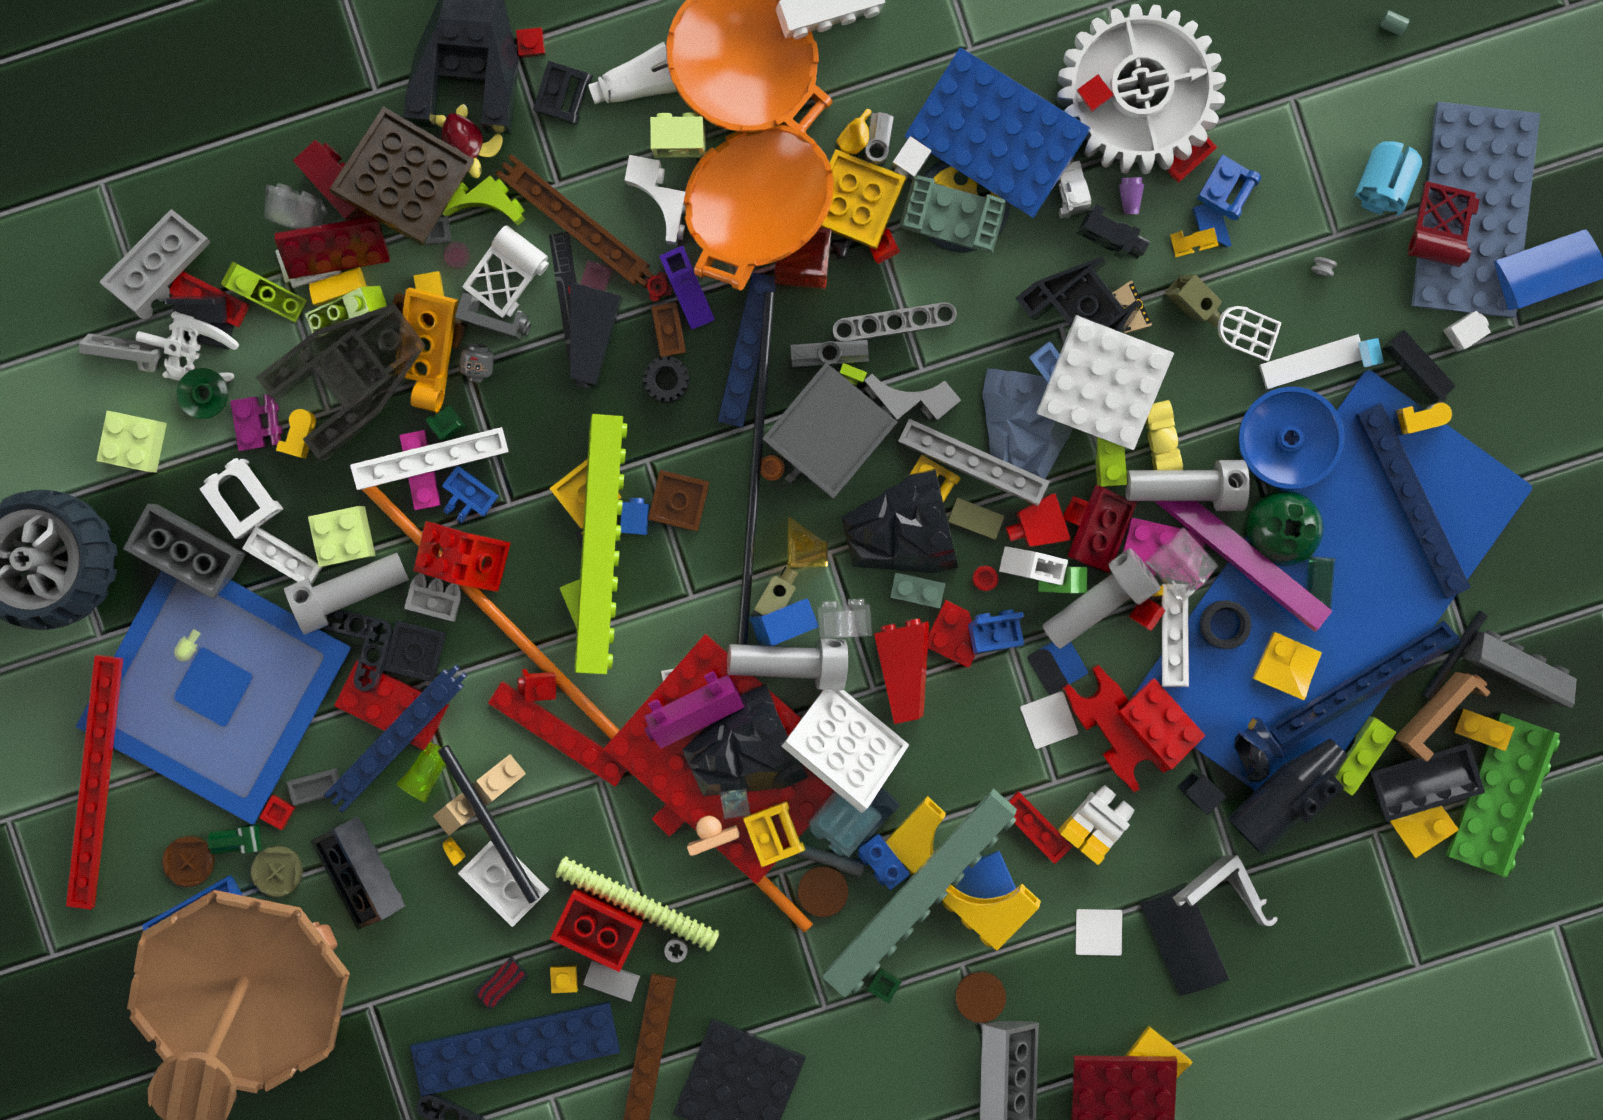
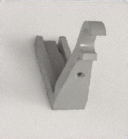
(1232, 869)

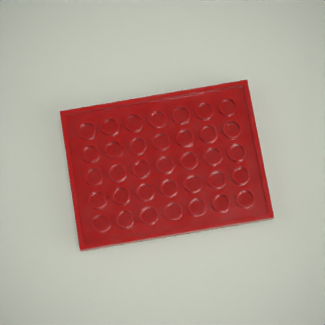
(672, 780)

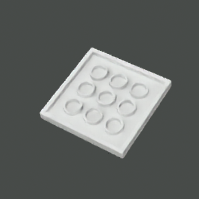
(1104, 382)
(846, 747)

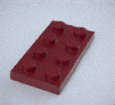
(332, 247)

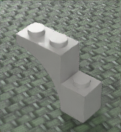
(897, 403)

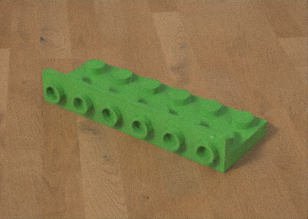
(1495, 820)

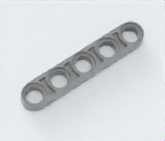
(906, 317)

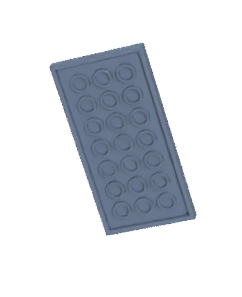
(1495, 158)

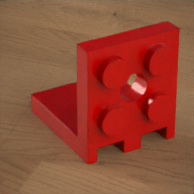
(461, 557)

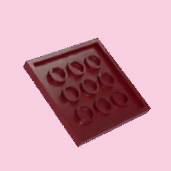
(1124, 1087)

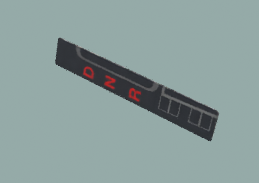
(564, 274)

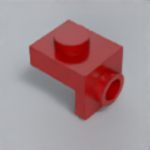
(537, 686)

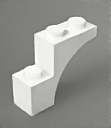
(646, 175)

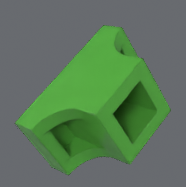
(1074, 582)

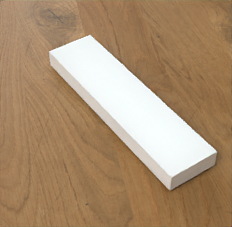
(1311, 362)
(1174, 641)

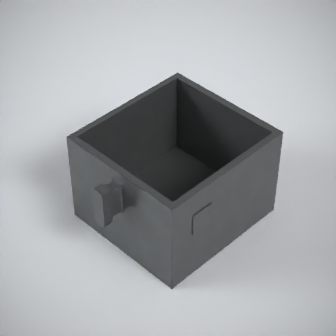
(829, 431)

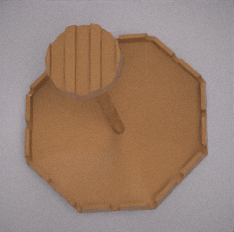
(233, 1000)

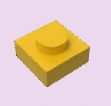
(564, 978)

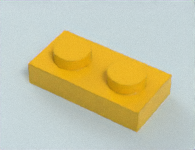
(1484, 730)

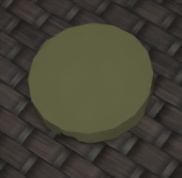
(277, 871)

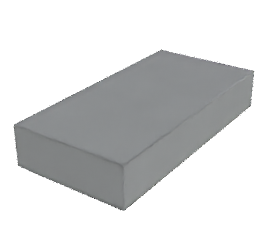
(610, 981)

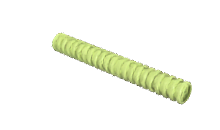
(636, 903)

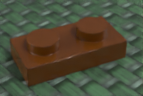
(668, 329)

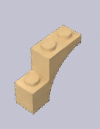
(488, 787)

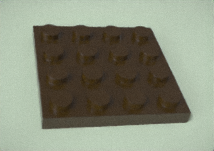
(402, 176)

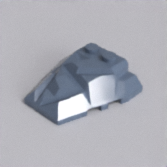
(1013, 425)

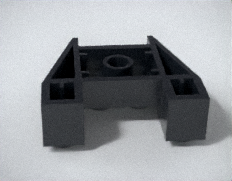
(1078, 293)

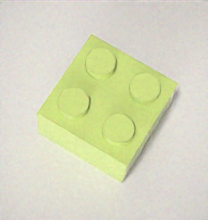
(678, 136)
(131, 441)
(341, 536)

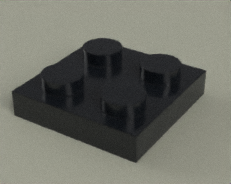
(415, 651)

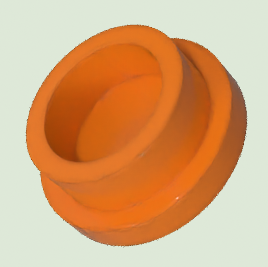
(772, 467)

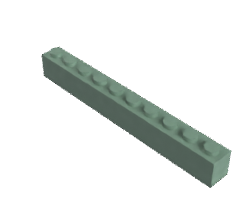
(920, 892)

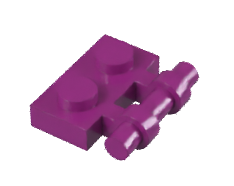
(249, 424)

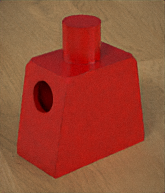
(1040, 523)

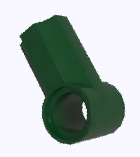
(242, 839)

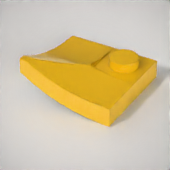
(1287, 665)
(1424, 829)
(1153, 1044)

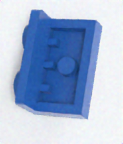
(996, 632)
(882, 859)

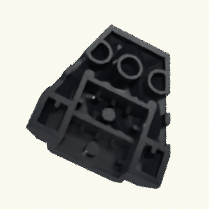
(902, 528)
(744, 750)

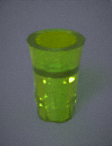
(423, 773)

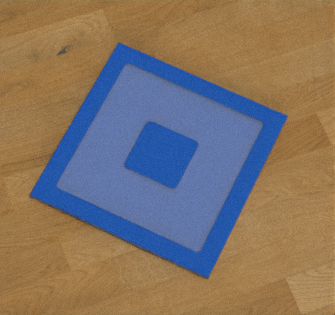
(229, 706)

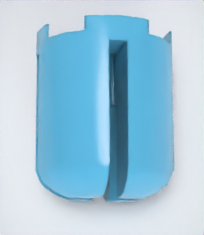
(1389, 178)

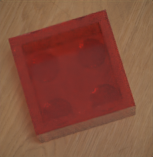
(808, 264)

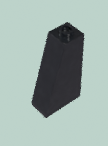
(591, 328)

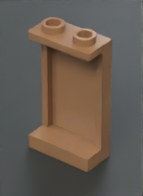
(1436, 711)

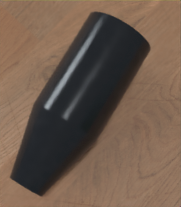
(1290, 795)

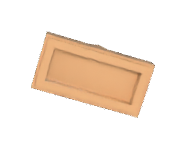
(711, 835)

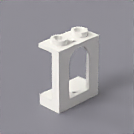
(267, 506)

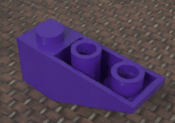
(687, 287)

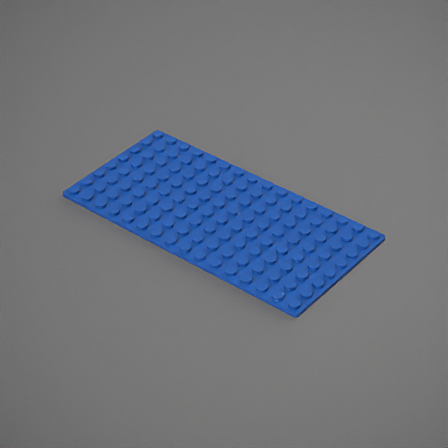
(1379, 584)

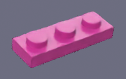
(423, 486)

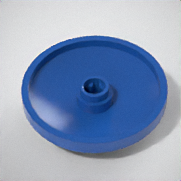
(1291, 438)

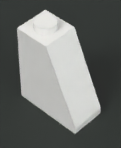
(1033, 565)

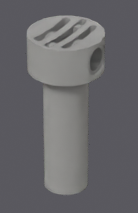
(1224, 485)
(1128, 580)
(313, 603)
(824, 664)

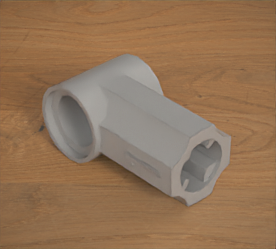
(879, 137)

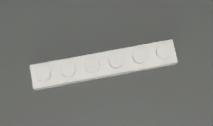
(429, 458)

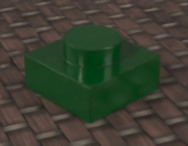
(884, 985)

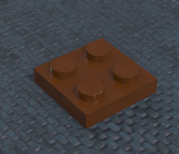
(678, 500)

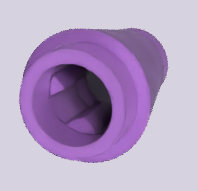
(1131, 194)

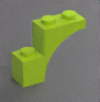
(486, 194)

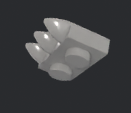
(433, 600)

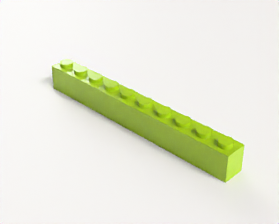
(598, 544)

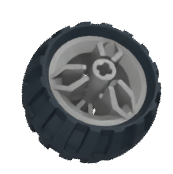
(62, 581)

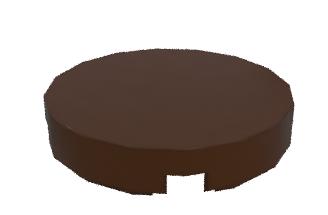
(188, 861)
(823, 891)
(980, 996)

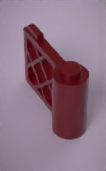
(1438, 244)

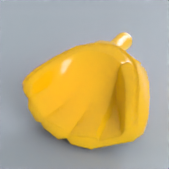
(855, 135)

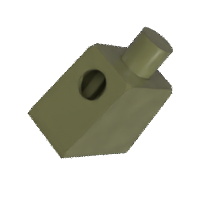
(1195, 299)
(769, 601)

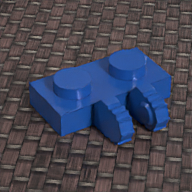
(470, 491)

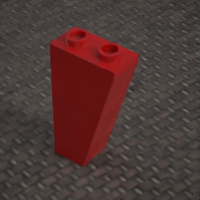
(904, 667)

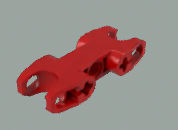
(1102, 710)

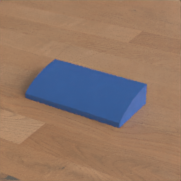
(1549, 269)

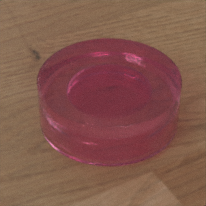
(457, 255)

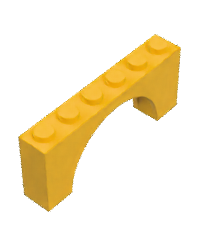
(991, 918)

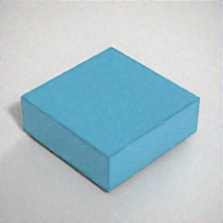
(1371, 352)

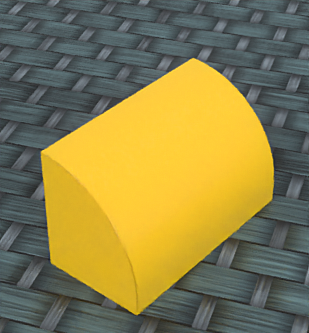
(336, 286)

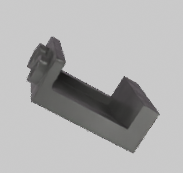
(468, 313)

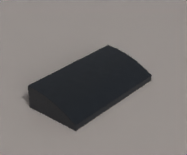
(1423, 785)
(1184, 942)

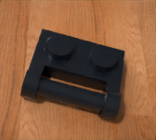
(554, 90)

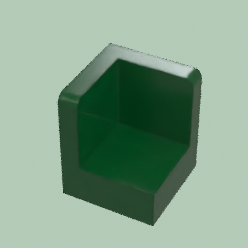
(445, 423)

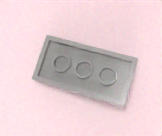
(154, 264)

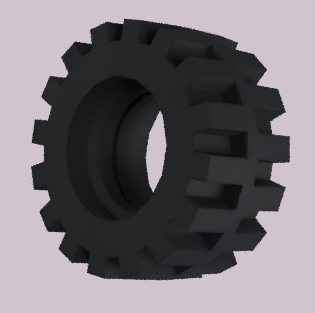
(650, 379)

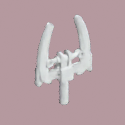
(177, 346)

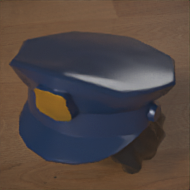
(1256, 749)

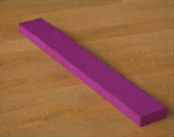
(1249, 561)

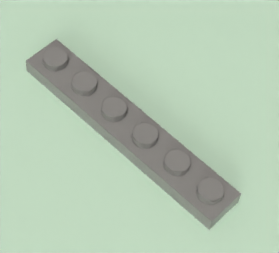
(973, 462)

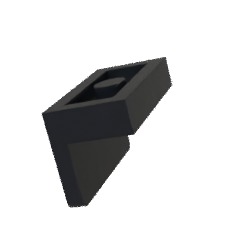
(203, 308)

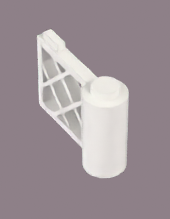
(517, 254)

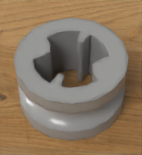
(1323, 266)
(668, 952)

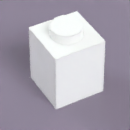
(911, 158)
(1467, 330)

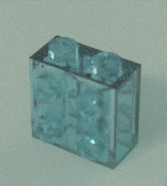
(843, 824)

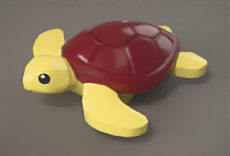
(467, 138)

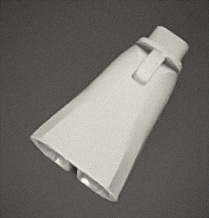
(636, 78)

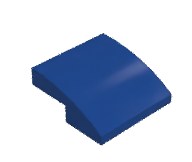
(987, 878)

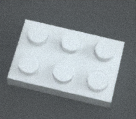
(496, 885)

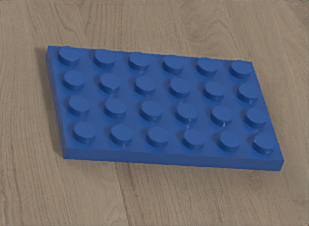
(997, 132)

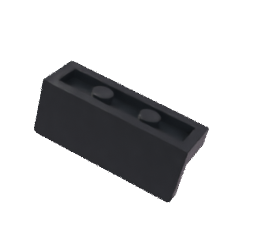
(1419, 367)

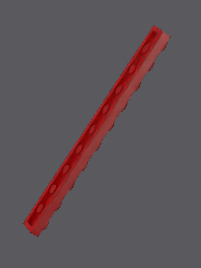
(94, 781)

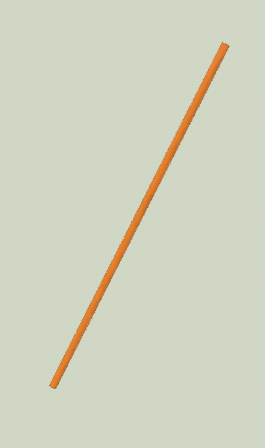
(561, 680)

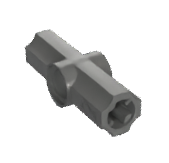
(847, 353)

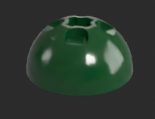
(1273, 533)

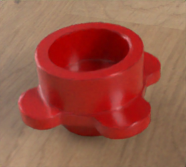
(665, 289)

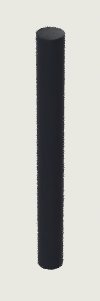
(1454, 655)

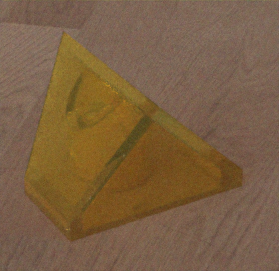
(805, 547)

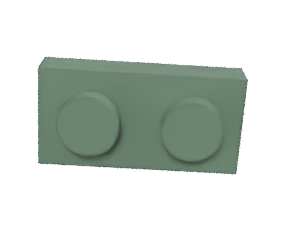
(917, 590)

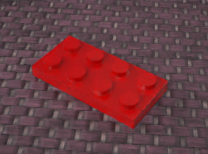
(385, 704)

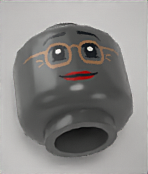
(476, 362)

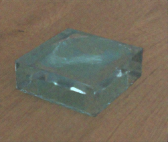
(735, 803)

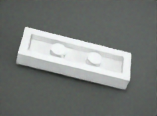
(281, 556)

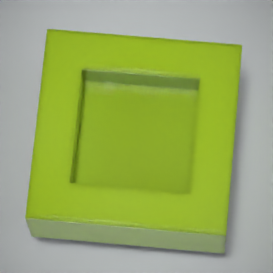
(853, 374)

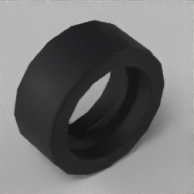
(1241, 636)

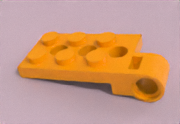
(430, 388)

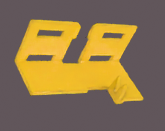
(1199, 238)

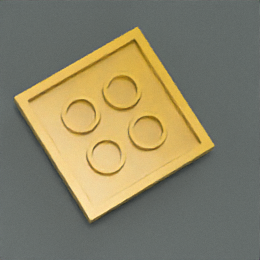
(861, 199)

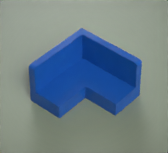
(784, 623)

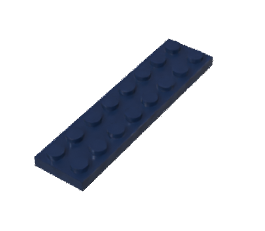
(515, 1048)

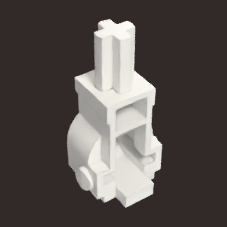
(1073, 191)

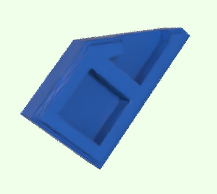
(1209, 218)

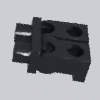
(1112, 235)

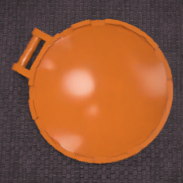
(740, 68)
(756, 200)

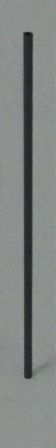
(755, 468)

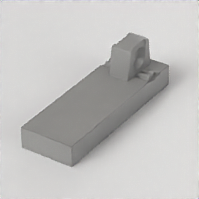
(145, 354)

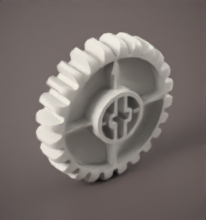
(1165, 63)

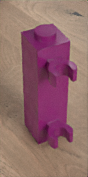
(692, 711)

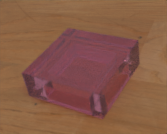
(596, 275)

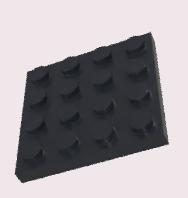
(738, 1077)

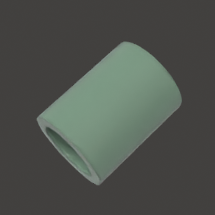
(1394, 23)

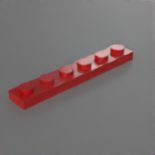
(557, 733)

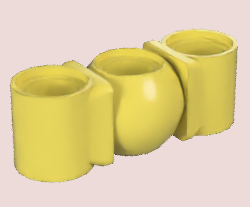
(1163, 437)

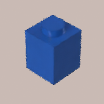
(635, 516)

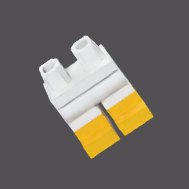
(1096, 825)

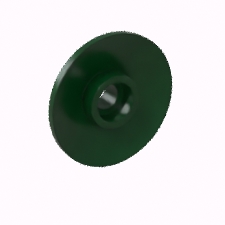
(190, 393)

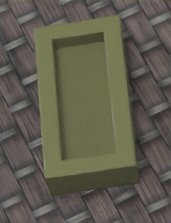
(976, 518)

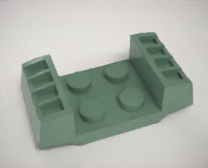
(952, 215)

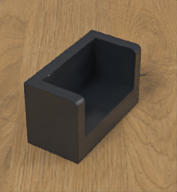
(1201, 791)

